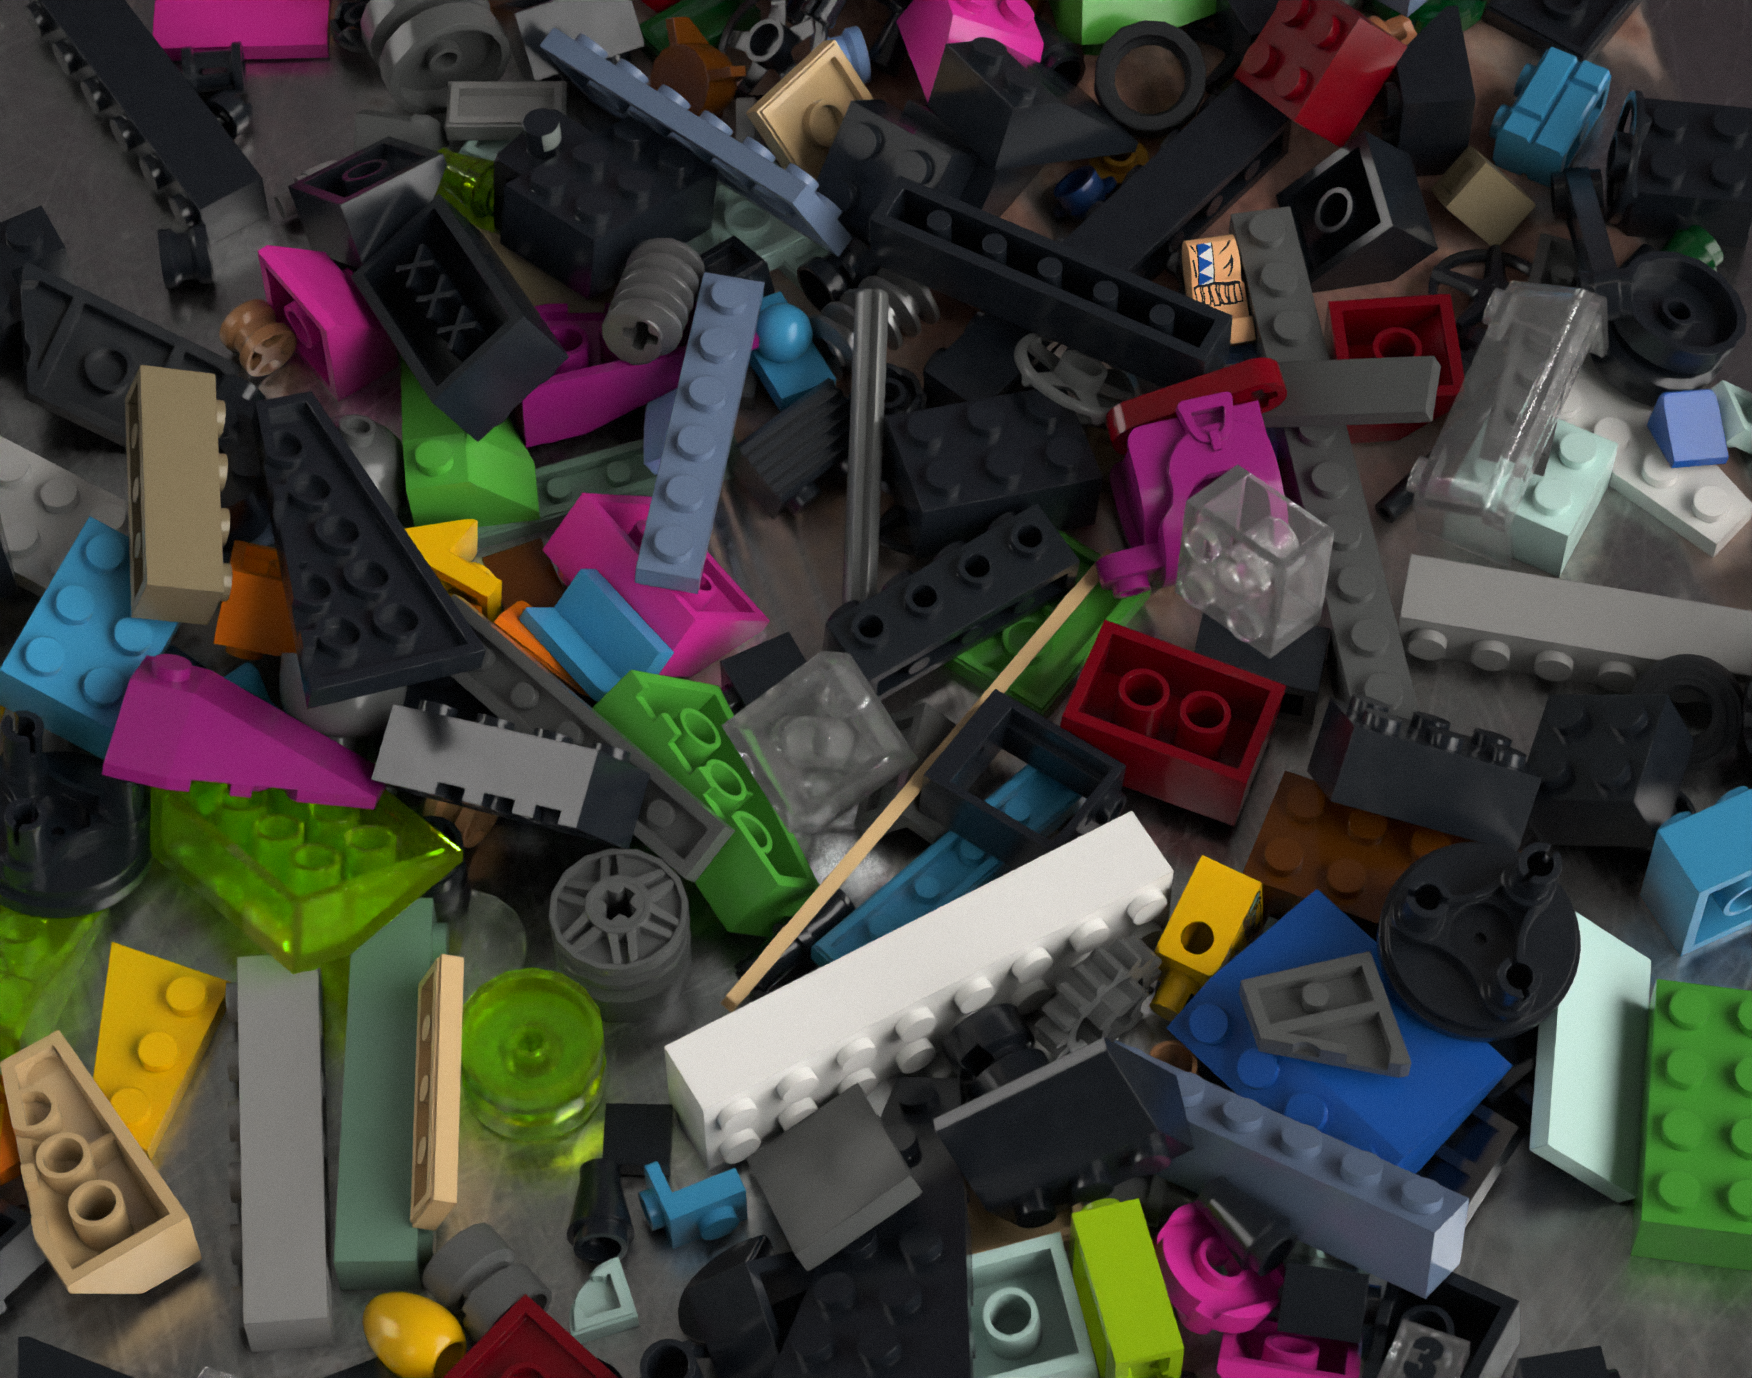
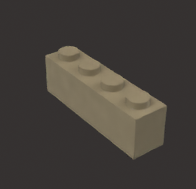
(176, 496)

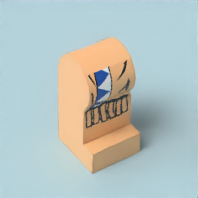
(1214, 278)

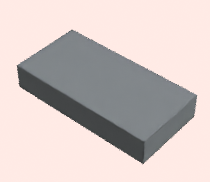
(498, 107)

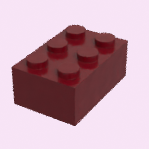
(1174, 719)

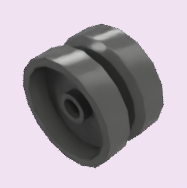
(432, 43)

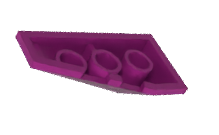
(593, 381)
(201, 727)

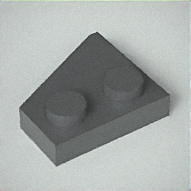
(1327, 1016)

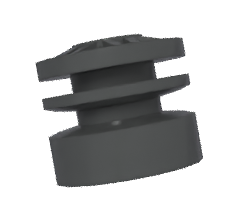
(623, 932)

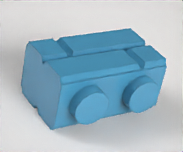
(1550, 116)

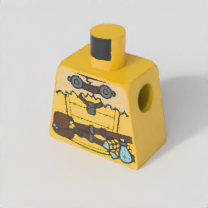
(1208, 928)

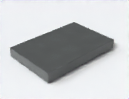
(833, 1177)

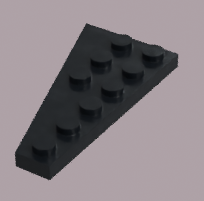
(352, 579)
(904, 1288)

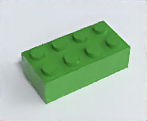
(1696, 1128)

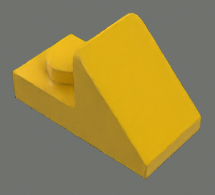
(450, 553)

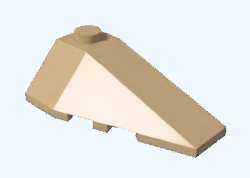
(88, 1183)

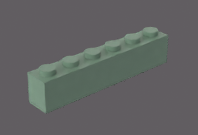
(373, 1226)

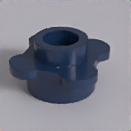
(1080, 191)

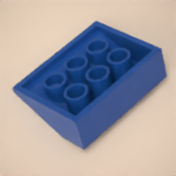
(1377, 1113)

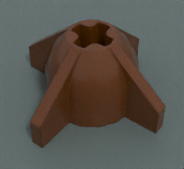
(695, 69)

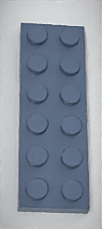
(741, 167)

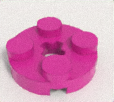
(1199, 1292)

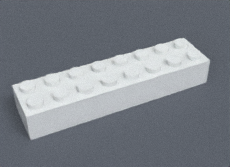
(907, 990)

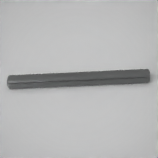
(865, 445)

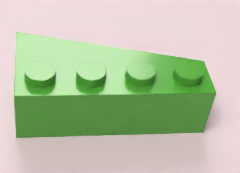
(678, 725)

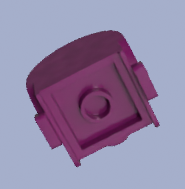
(1166, 468)

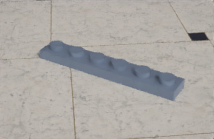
(699, 434)

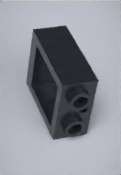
(1041, 744)

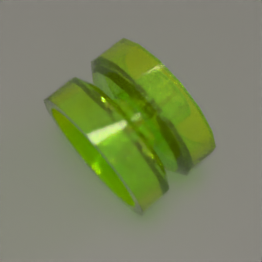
(532, 1054)

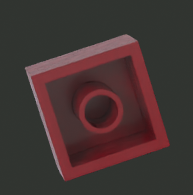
(1320, 65)

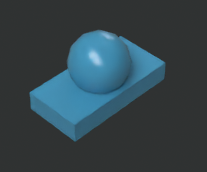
(786, 355)

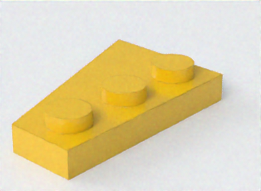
(153, 1037)

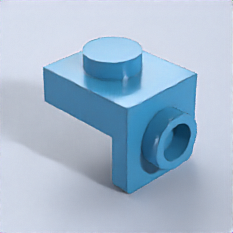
(694, 1212)

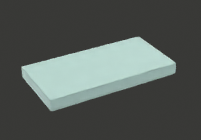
(1594, 1068)

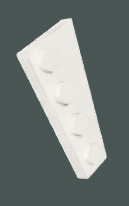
(1690, 500)

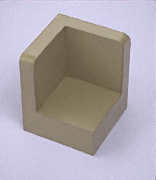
(1483, 197)

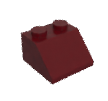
(1397, 329)

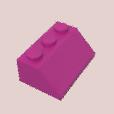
(700, 628)

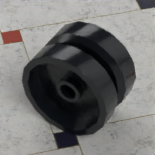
(1679, 328)

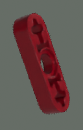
(1246, 381)

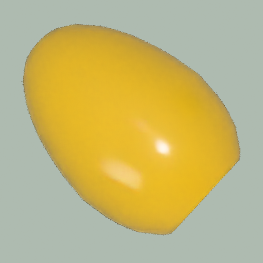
(413, 1335)

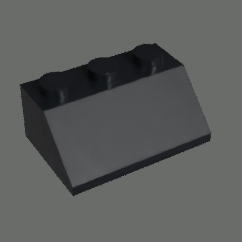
(1067, 1132)

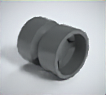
(478, 1278)

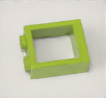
(1123, 1292)

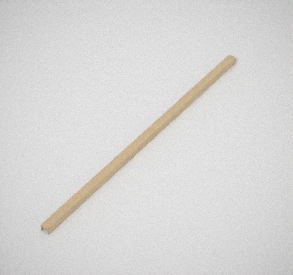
(903, 799)

